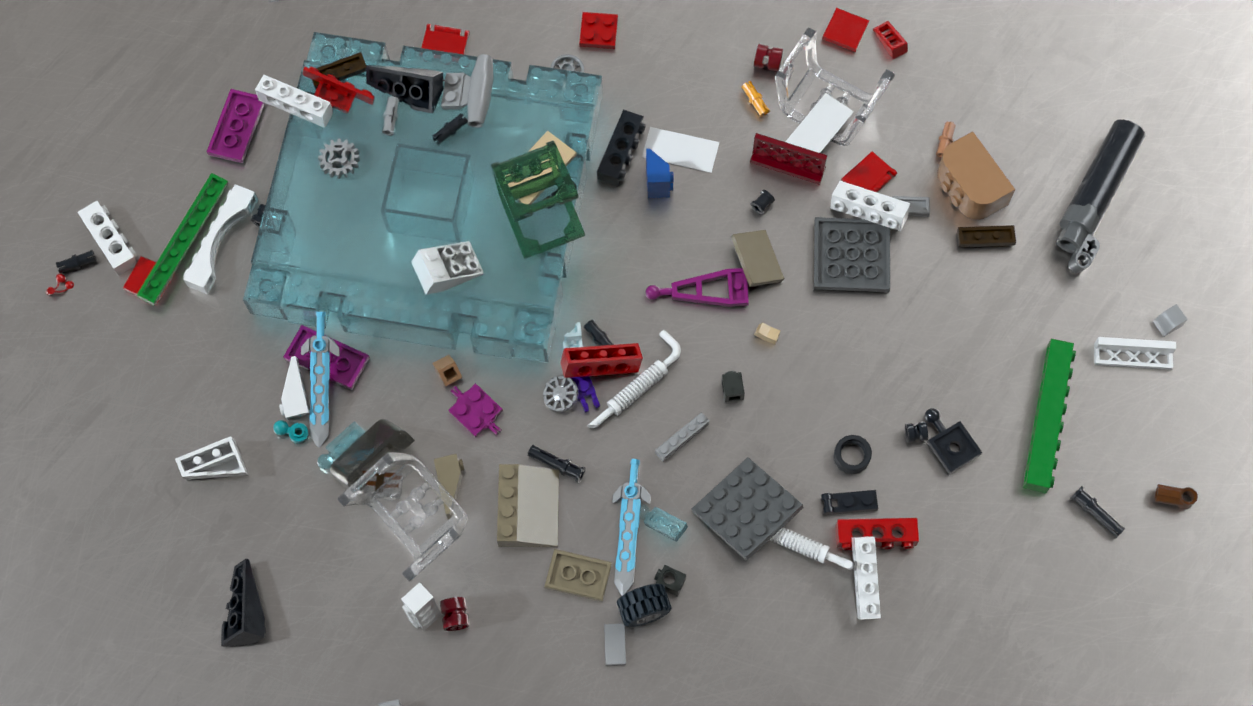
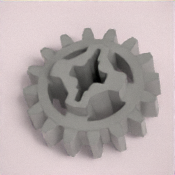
(338, 160)

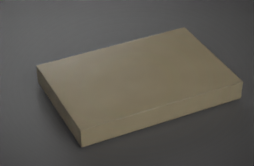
(757, 258)
(578, 575)

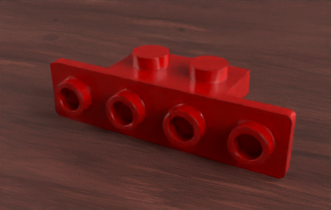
(339, 94)

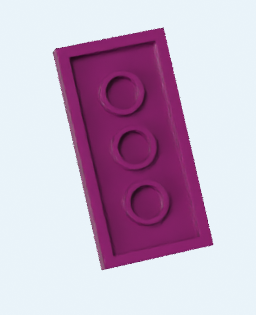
(236, 126)
(343, 368)

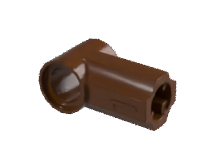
(1173, 496)

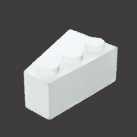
(213, 461)

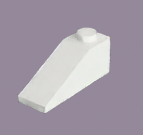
(294, 395)

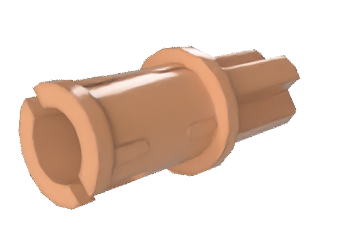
(946, 137)

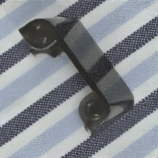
(383, 433)

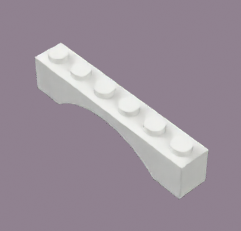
(238, 206)

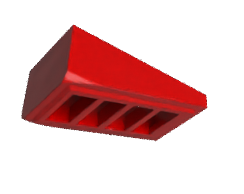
(897, 48)

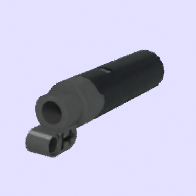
(1097, 192)

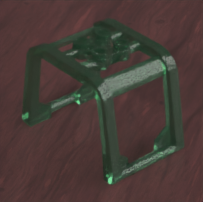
(530, 165)

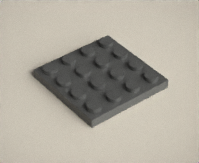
(851, 255)
(747, 508)

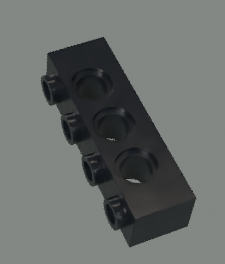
(627, 122)

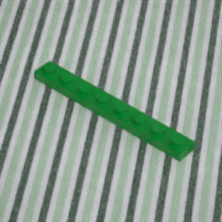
(182, 239)

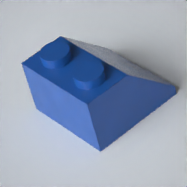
(659, 177)

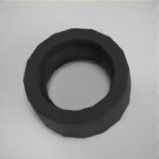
(852, 439)

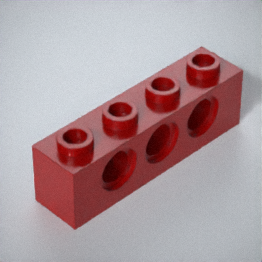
(601, 360)
(906, 526)

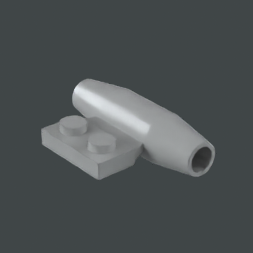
(471, 91)

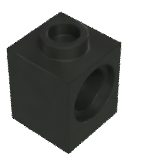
(732, 386)
(677, 585)

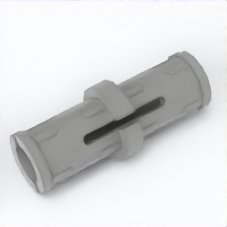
(390, 116)

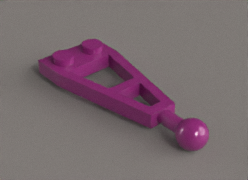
(736, 286)

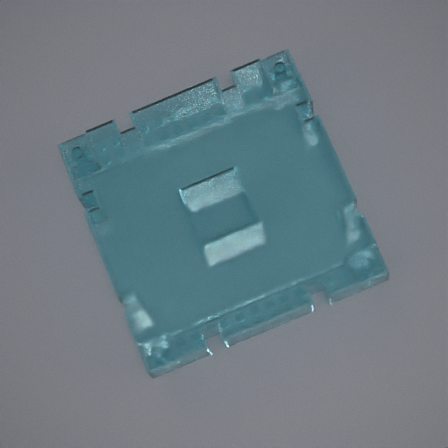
(354, 237)

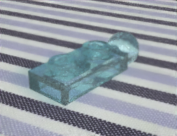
(340, 444)
(663, 522)

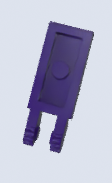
(585, 390)

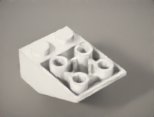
(446, 266)

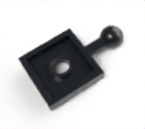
(955, 434)

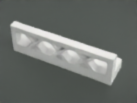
(1136, 346)

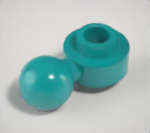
(281, 428)

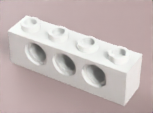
(294, 101)
(870, 205)
(91, 217)
(866, 577)
(420, 607)

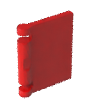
(445, 39)
(870, 173)

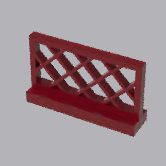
(793, 164)

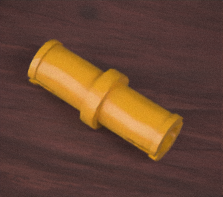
(755, 99)

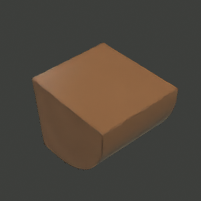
(447, 370)

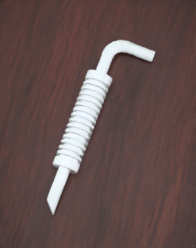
(640, 384)
(809, 547)

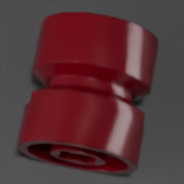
(775, 57)
(454, 612)

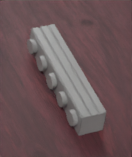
(682, 436)

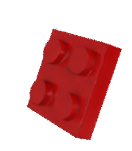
(598, 30)

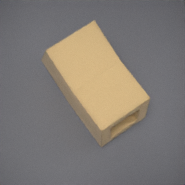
(767, 333)

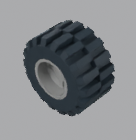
(644, 605)

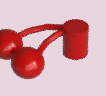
(60, 279)

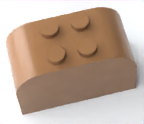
(973, 178)

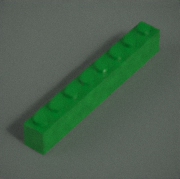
(1048, 416)

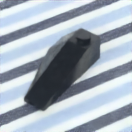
(410, 85)
(245, 616)

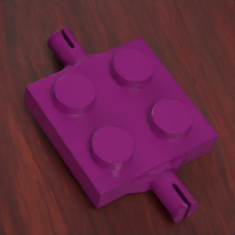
(475, 410)

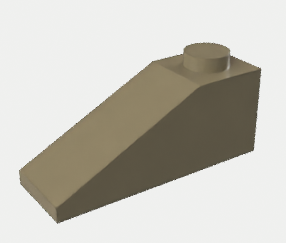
(450, 476)

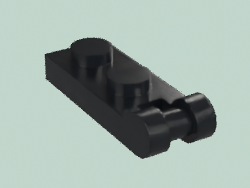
(850, 502)

